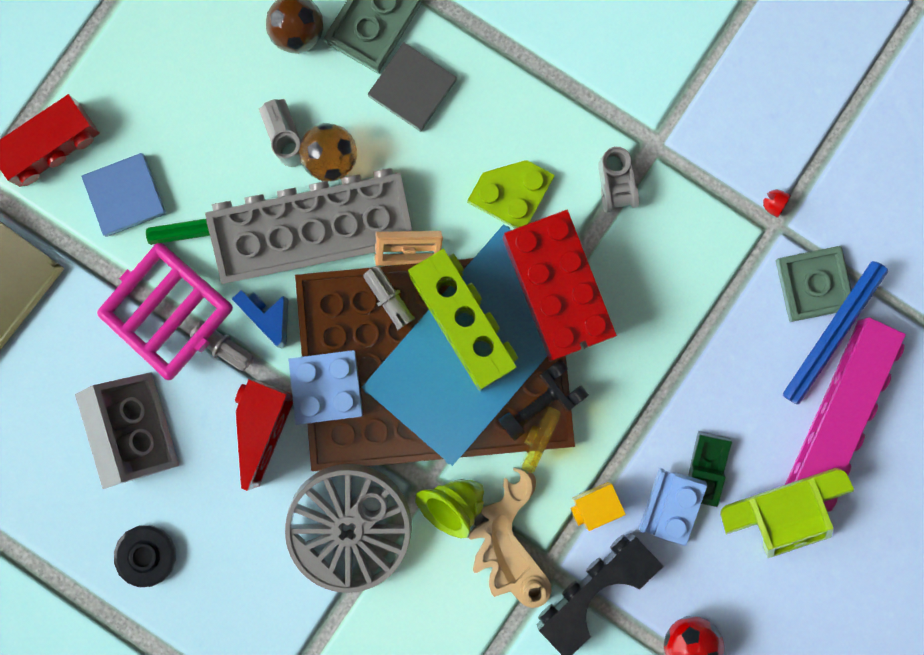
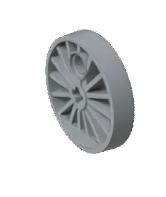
(312, 563)

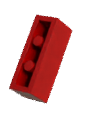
(45, 141)

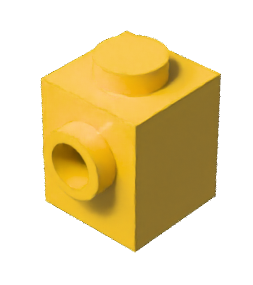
(597, 506)

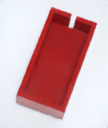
(558, 285)

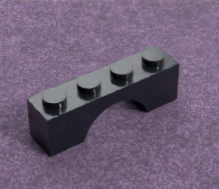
(627, 564)

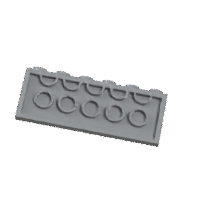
(306, 226)

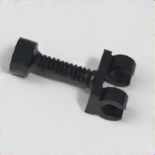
(515, 423)

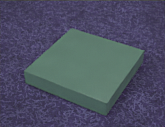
(814, 283)

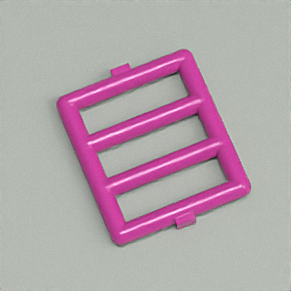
(201, 290)

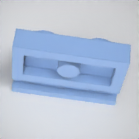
(673, 506)

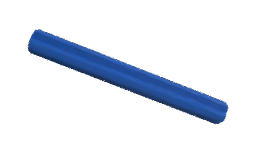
(835, 332)

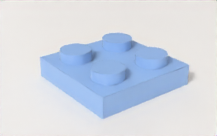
(325, 387)

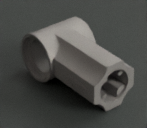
(281, 130)

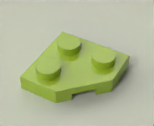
(511, 192)

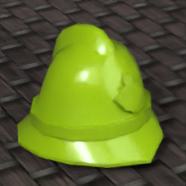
(452, 506)

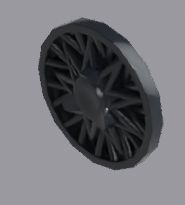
(144, 556)

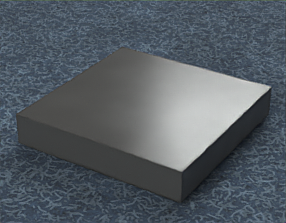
(412, 86)

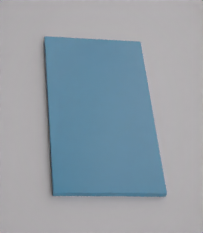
(428, 383)

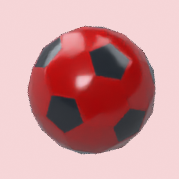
(693, 637)

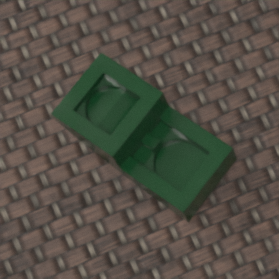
(709, 464)

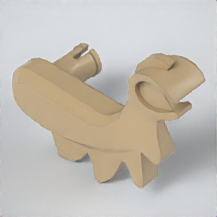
(510, 562)

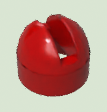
(778, 202)

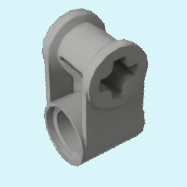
(617, 182)

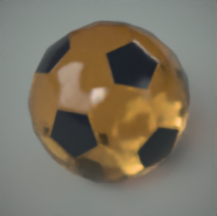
(328, 152)

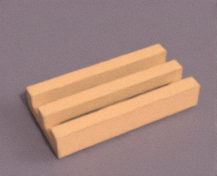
(408, 243)

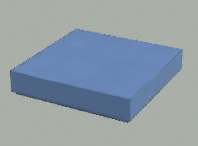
(123, 194)

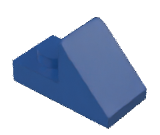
(272, 322)

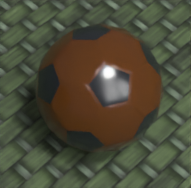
(294, 25)

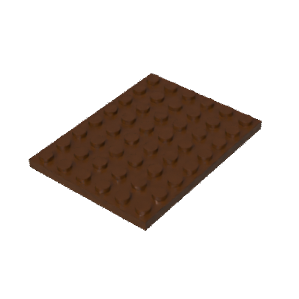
(343, 315)

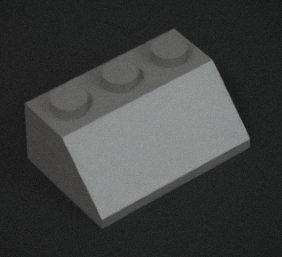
(126, 429)

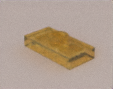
(538, 439)

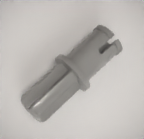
(388, 297)
(226, 349)

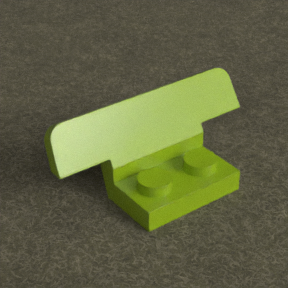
(791, 513)

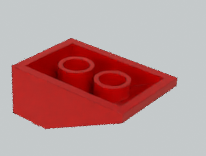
(259, 423)

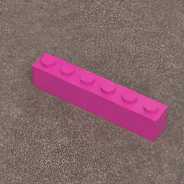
(849, 401)

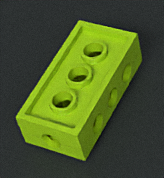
(447, 270)

